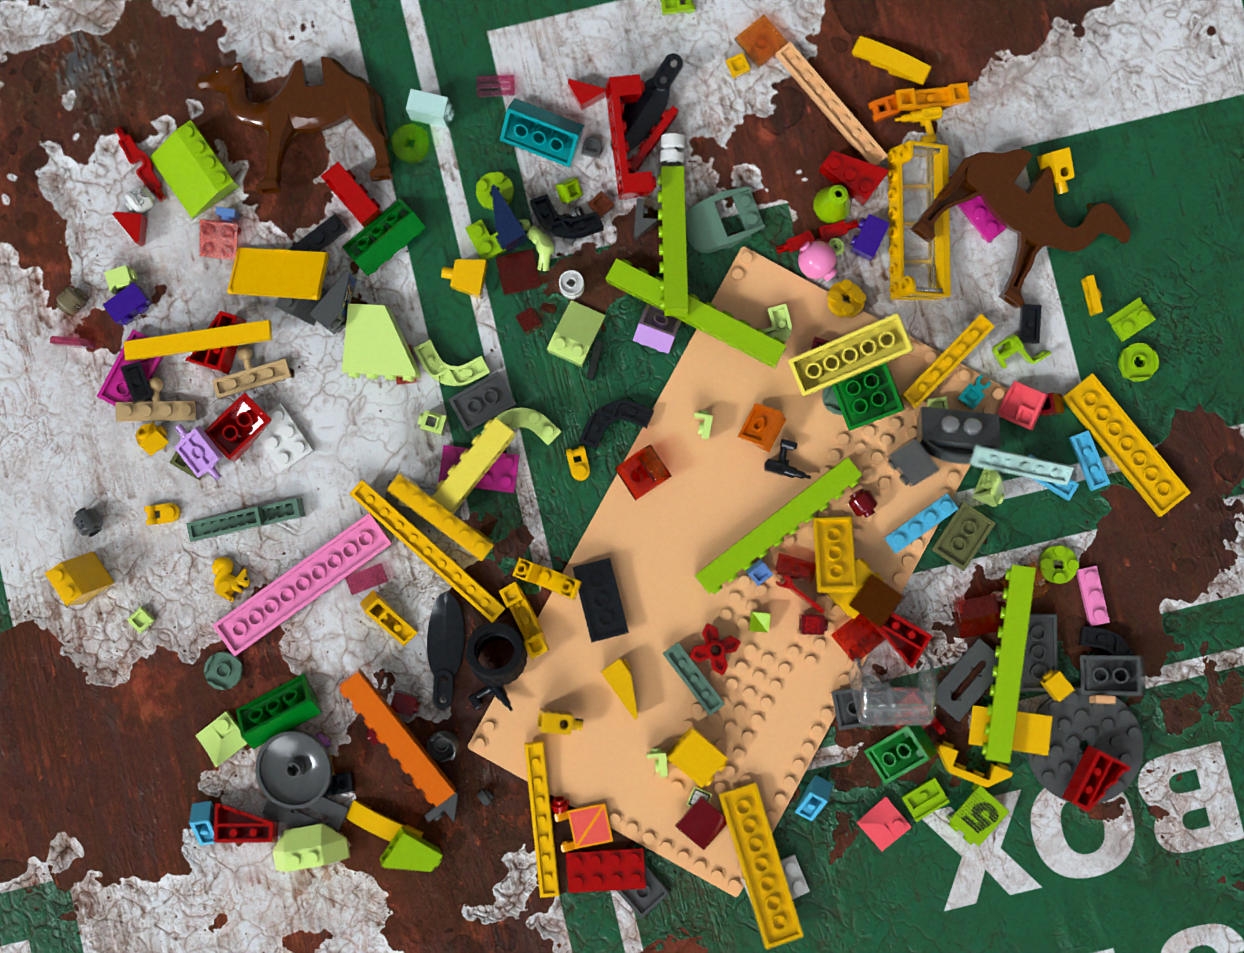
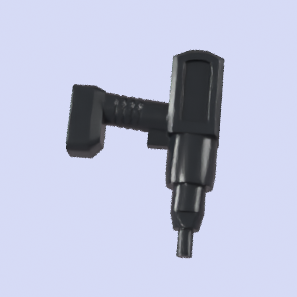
(781, 466)
(498, 691)

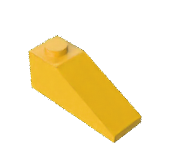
(387, 617)
(620, 680)

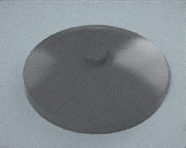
(294, 769)

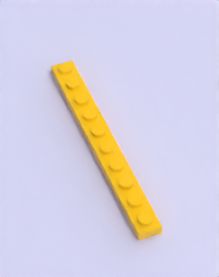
(427, 550)

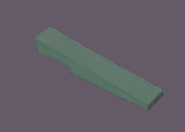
(246, 519)

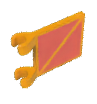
(588, 826)

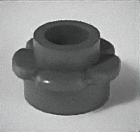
(485, 797)

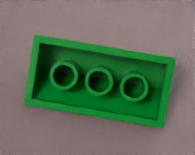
(384, 237)
(277, 711)

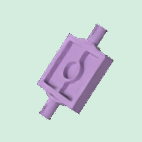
(198, 451)

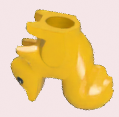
(226, 583)

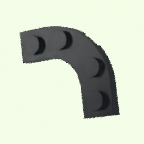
(561, 226)
(612, 413)
(1104, 640)

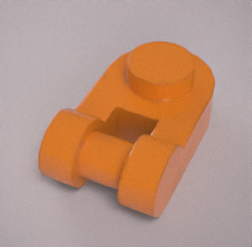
(890, 105)

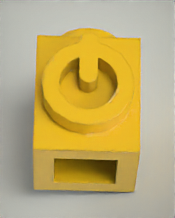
(151, 437)

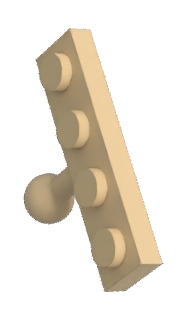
(251, 377)
(157, 409)

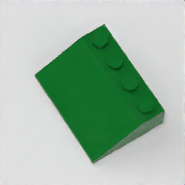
(868, 397)

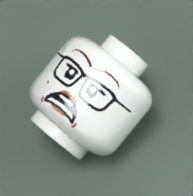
(139, 200)

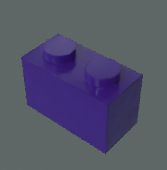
(869, 237)
(128, 304)

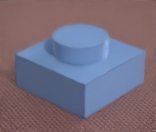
(227, 214)
(759, 572)

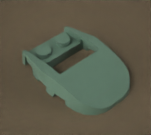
(706, 229)

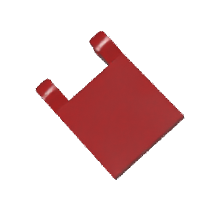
(789, 584)

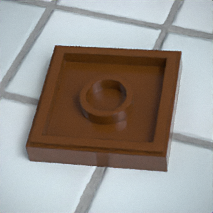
(876, 601)

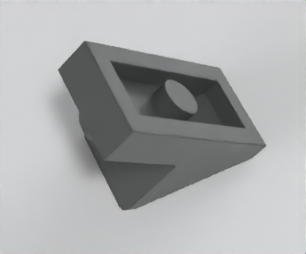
(642, 225)
(449, 805)

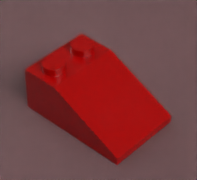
(238, 427)

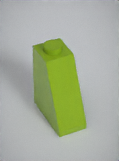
(410, 853)

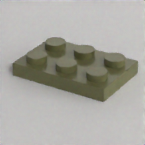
(963, 536)

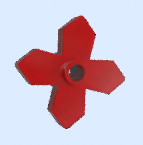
(704, 652)

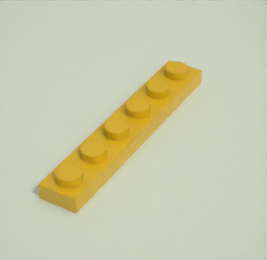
(947, 361)

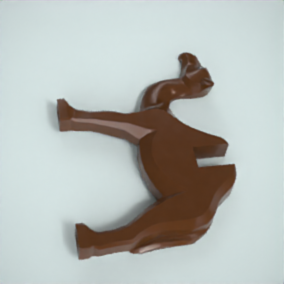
(305, 110)
(1024, 212)

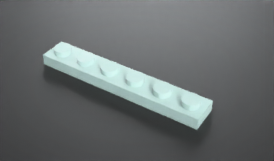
(1021, 465)

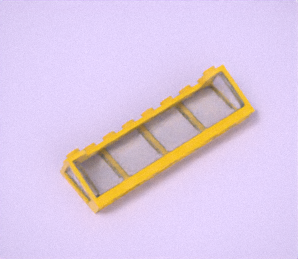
(915, 178)

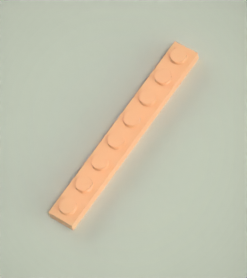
(830, 104)

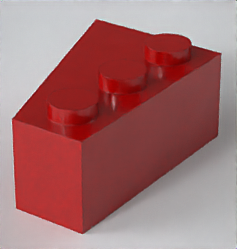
(854, 174)
(351, 194)
(219, 358)
(905, 638)
(1093, 778)
(240, 826)

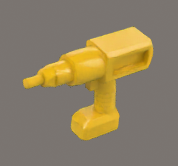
(925, 117)

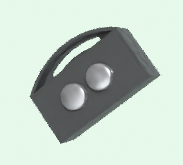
(955, 433)

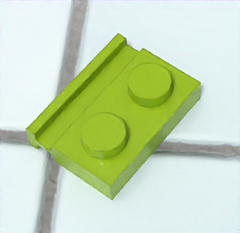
(1131, 319)
(925, 799)

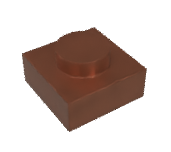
(601, 204)

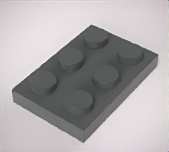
(482, 402)

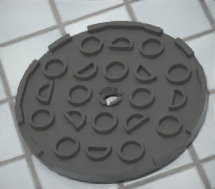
(1105, 727)

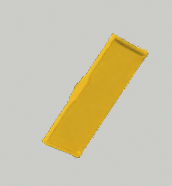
(278, 273)

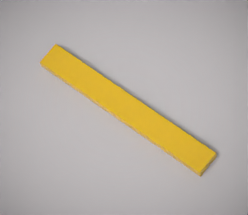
(198, 340)
(542, 819)

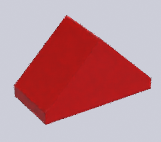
(585, 93)
(134, 224)

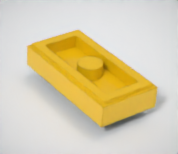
(1092, 295)

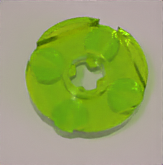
(421, 144)

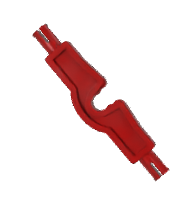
(146, 171)
(826, 233)

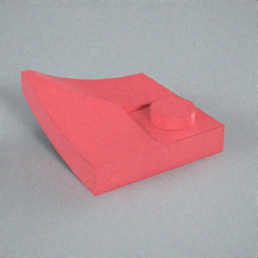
(1022, 405)
(883, 823)

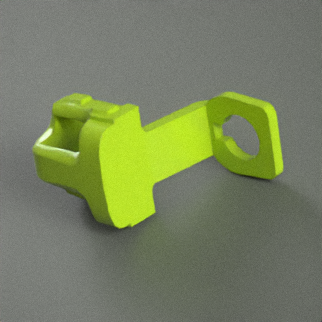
(1011, 346)

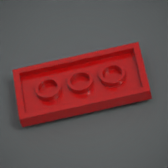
(606, 870)

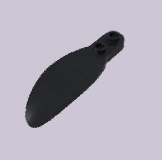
(647, 111)
(445, 646)

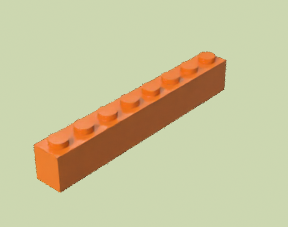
(397, 737)

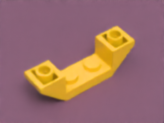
(547, 578)
(994, 774)

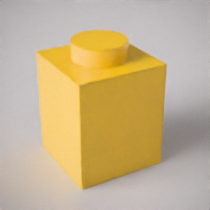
(1056, 685)

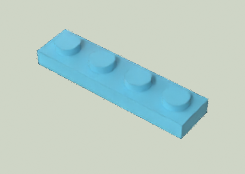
(921, 523)

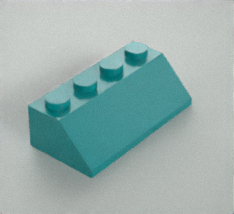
(541, 132)

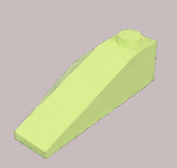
(989, 488)

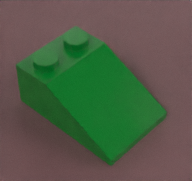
(900, 752)

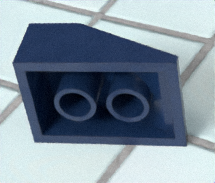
(509, 231)

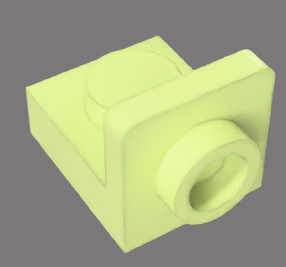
(704, 428)
(661, 764)

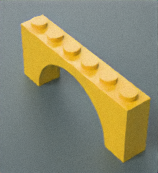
(462, 533)

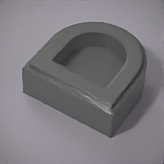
(592, 147)

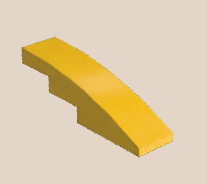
(892, 60)

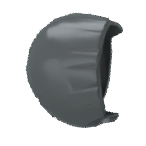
(443, 746)

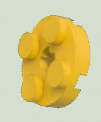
(852, 292)

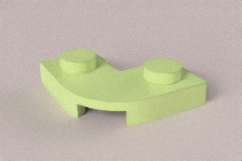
(780, 322)

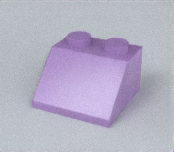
(656, 329)

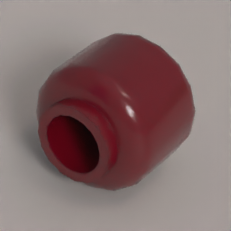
(863, 503)

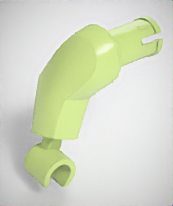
(543, 244)

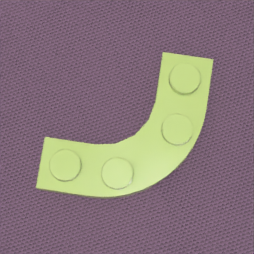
(448, 374)
(531, 420)

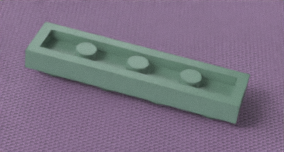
(693, 678)

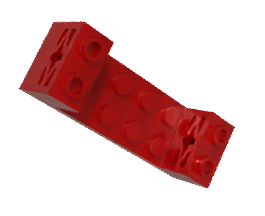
(618, 92)

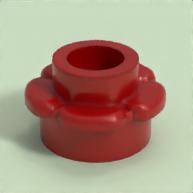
(559, 804)

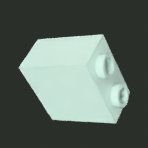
(429, 108)

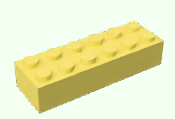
(851, 355)
(473, 465)

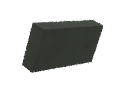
(595, 360)

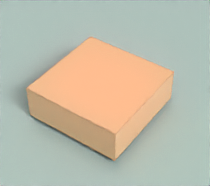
(1102, 699)

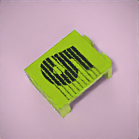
(977, 816)

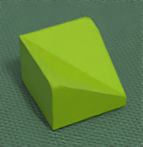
(569, 189)
(759, 621)

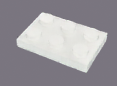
(284, 439)
(793, 875)

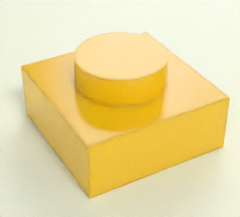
(737, 65)

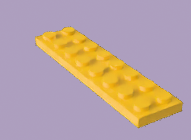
(1125, 445)
(760, 865)

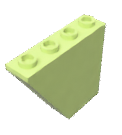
(376, 345)

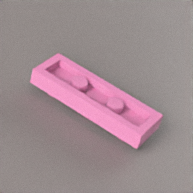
(1092, 596)

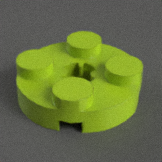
(484, 185)
(1145, 354)
(1069, 564)

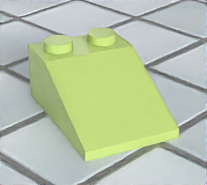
(576, 333)

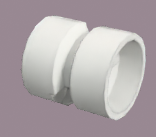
(672, 149)
(571, 284)

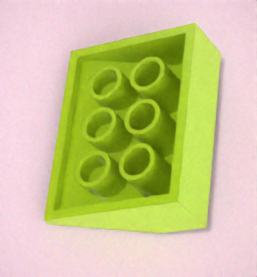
(193, 169)

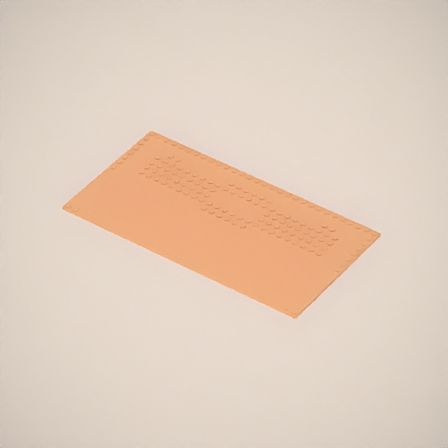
(717, 494)

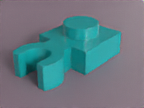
(972, 393)

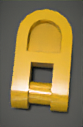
(579, 470)
(168, 512)

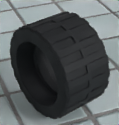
(488, 633)

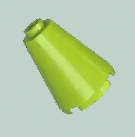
(832, 204)

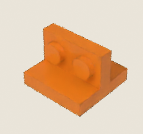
(762, 426)

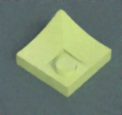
(221, 738)

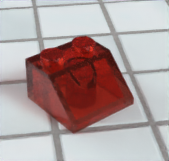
(643, 472)
(977, 615)

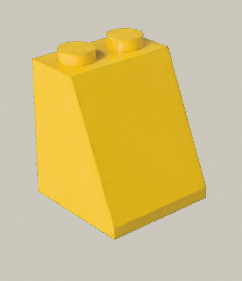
(79, 579)
(697, 757)

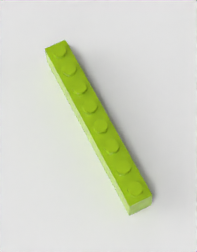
(673, 241)

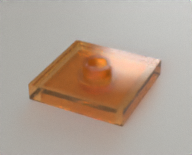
(761, 41)

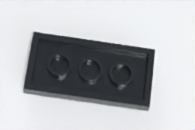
(600, 600)

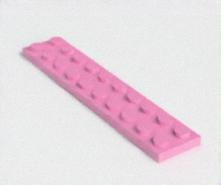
(302, 584)

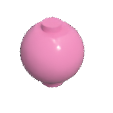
(817, 260)

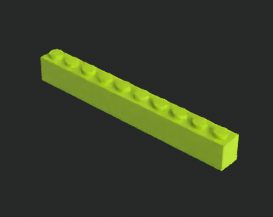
(700, 315)
(778, 525)
(1009, 664)

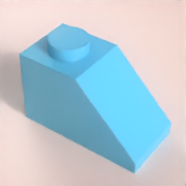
(814, 798)
(202, 822)

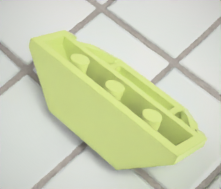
(309, 848)

